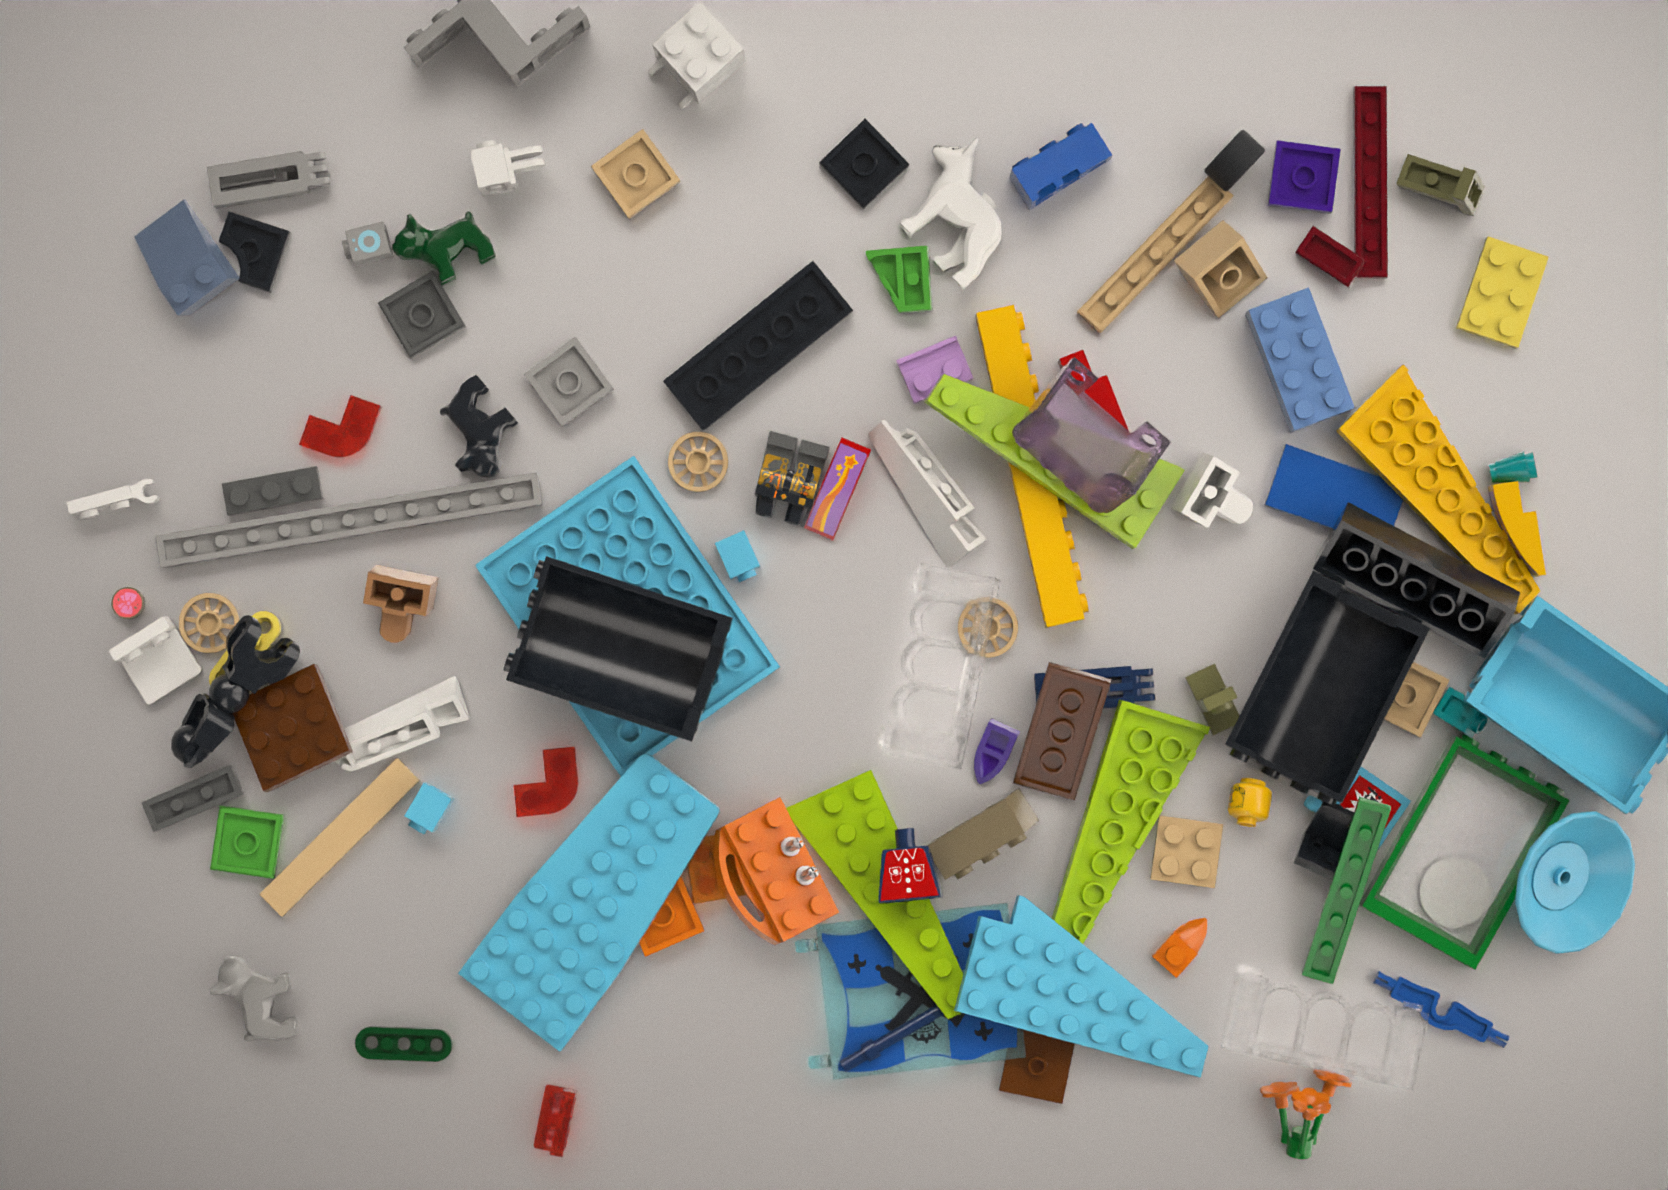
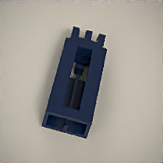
(1130, 686)

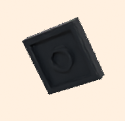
(864, 164)

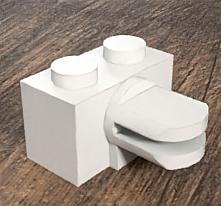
(496, 169)
(1211, 493)

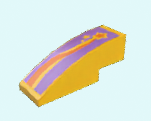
(1519, 527)

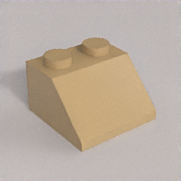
(1221, 268)

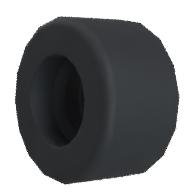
(1234, 160)

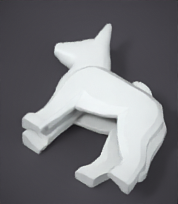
(961, 206)

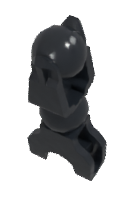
(246, 670)

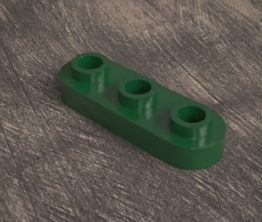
(389, 1048)

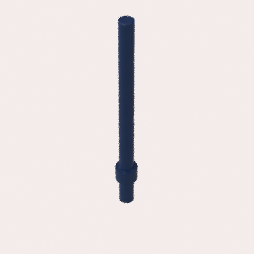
(871, 1049)

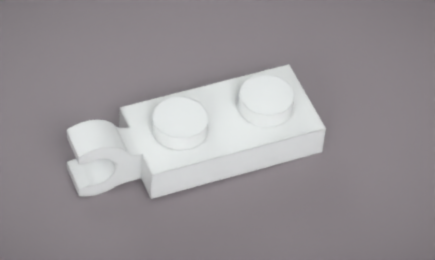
(115, 499)

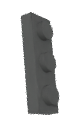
(272, 491)
(192, 798)

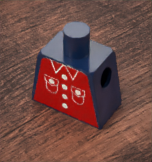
(908, 871)

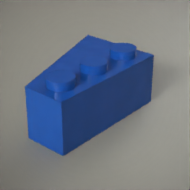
(1059, 164)

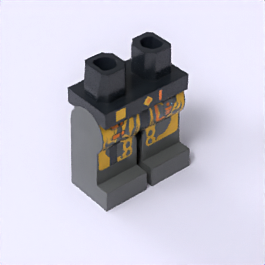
(786, 486)

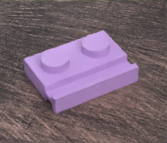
(926, 366)

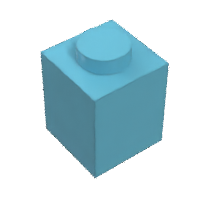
(738, 556)
(428, 808)

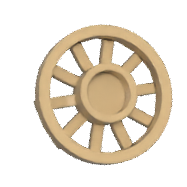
(698, 461)
(207, 622)
(995, 629)

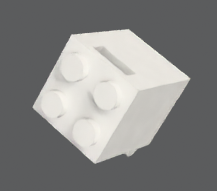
(697, 53)

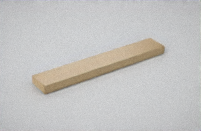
(1154, 254)
(339, 837)

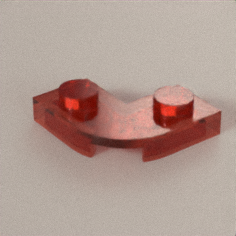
(349, 436)
(557, 791)

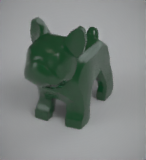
(443, 245)

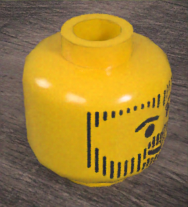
(1250, 802)

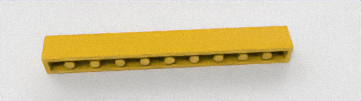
(1038, 507)

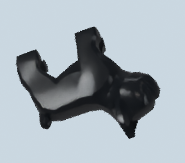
(480, 430)

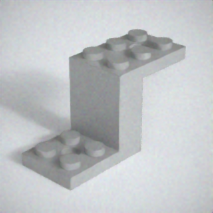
(497, 37)

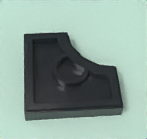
(257, 248)

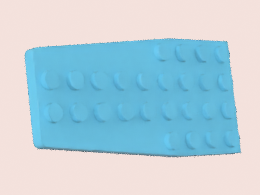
(592, 902)

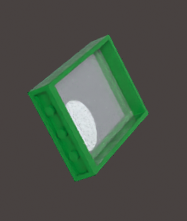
(1462, 850)

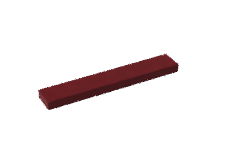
(1370, 180)

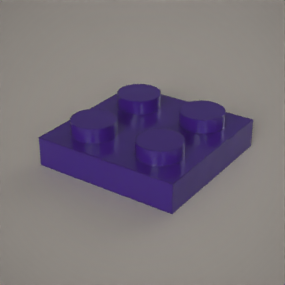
(1304, 177)

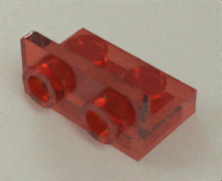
(555, 1119)

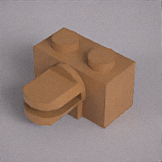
(400, 596)

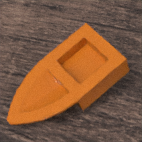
(1182, 946)

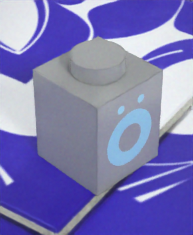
(367, 244)

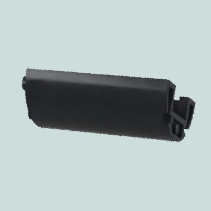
(618, 648)
(1326, 689)

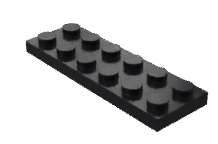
(758, 346)

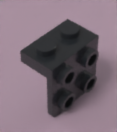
(1324, 840)

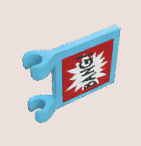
(1372, 788)

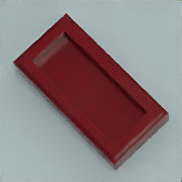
(1331, 256)

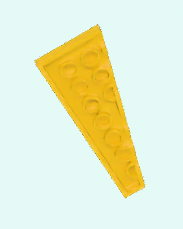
(1414, 457)

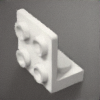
(157, 659)

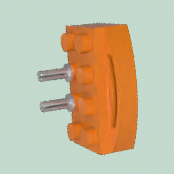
(773, 874)

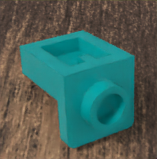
(1459, 714)

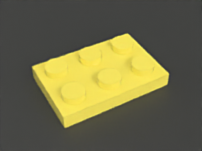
(1502, 292)

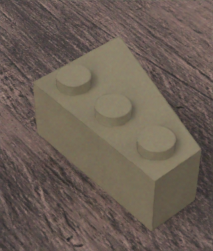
(983, 835)

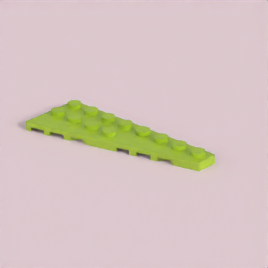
(991, 422)
(1133, 780)
(849, 831)

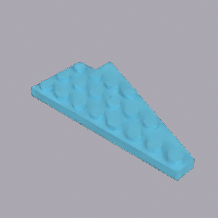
(1055, 986)

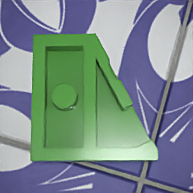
(905, 276)

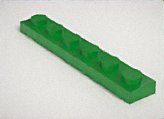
(1346, 890)

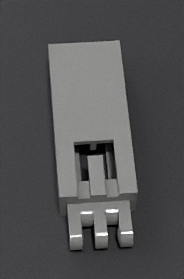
(256, 180)

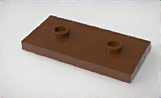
(1061, 731)
(1042, 1071)

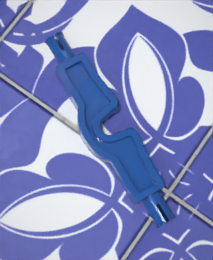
(1455, 1017)

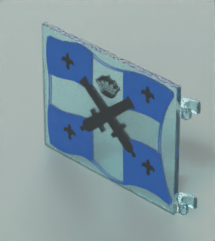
(874, 992)

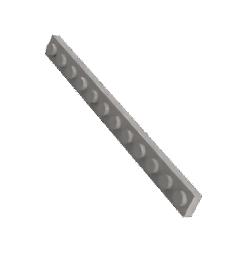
(348, 520)

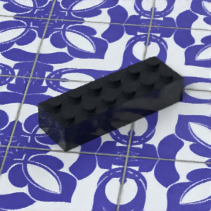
(1416, 580)

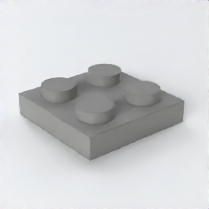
(568, 381)

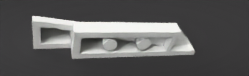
(404, 725)

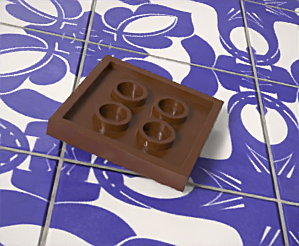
(291, 728)

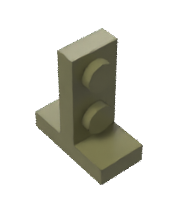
(1442, 183)
(1214, 699)

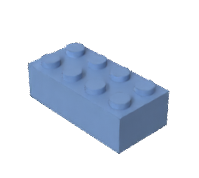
(1299, 360)

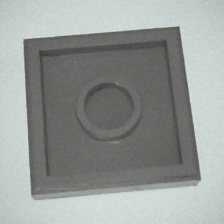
(421, 314)

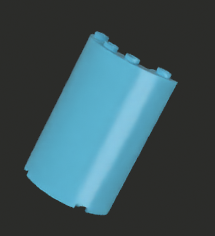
(1575, 703)

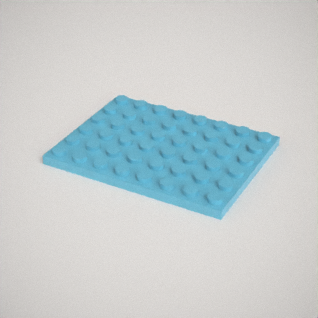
(632, 536)

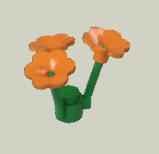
(1310, 1103)

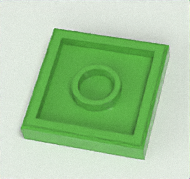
(247, 842)

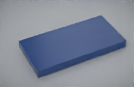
(1321, 488)

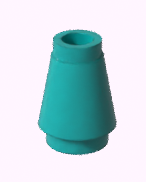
(1514, 468)

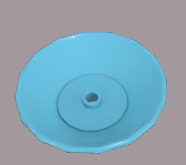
(1575, 882)

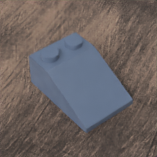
(185, 259)

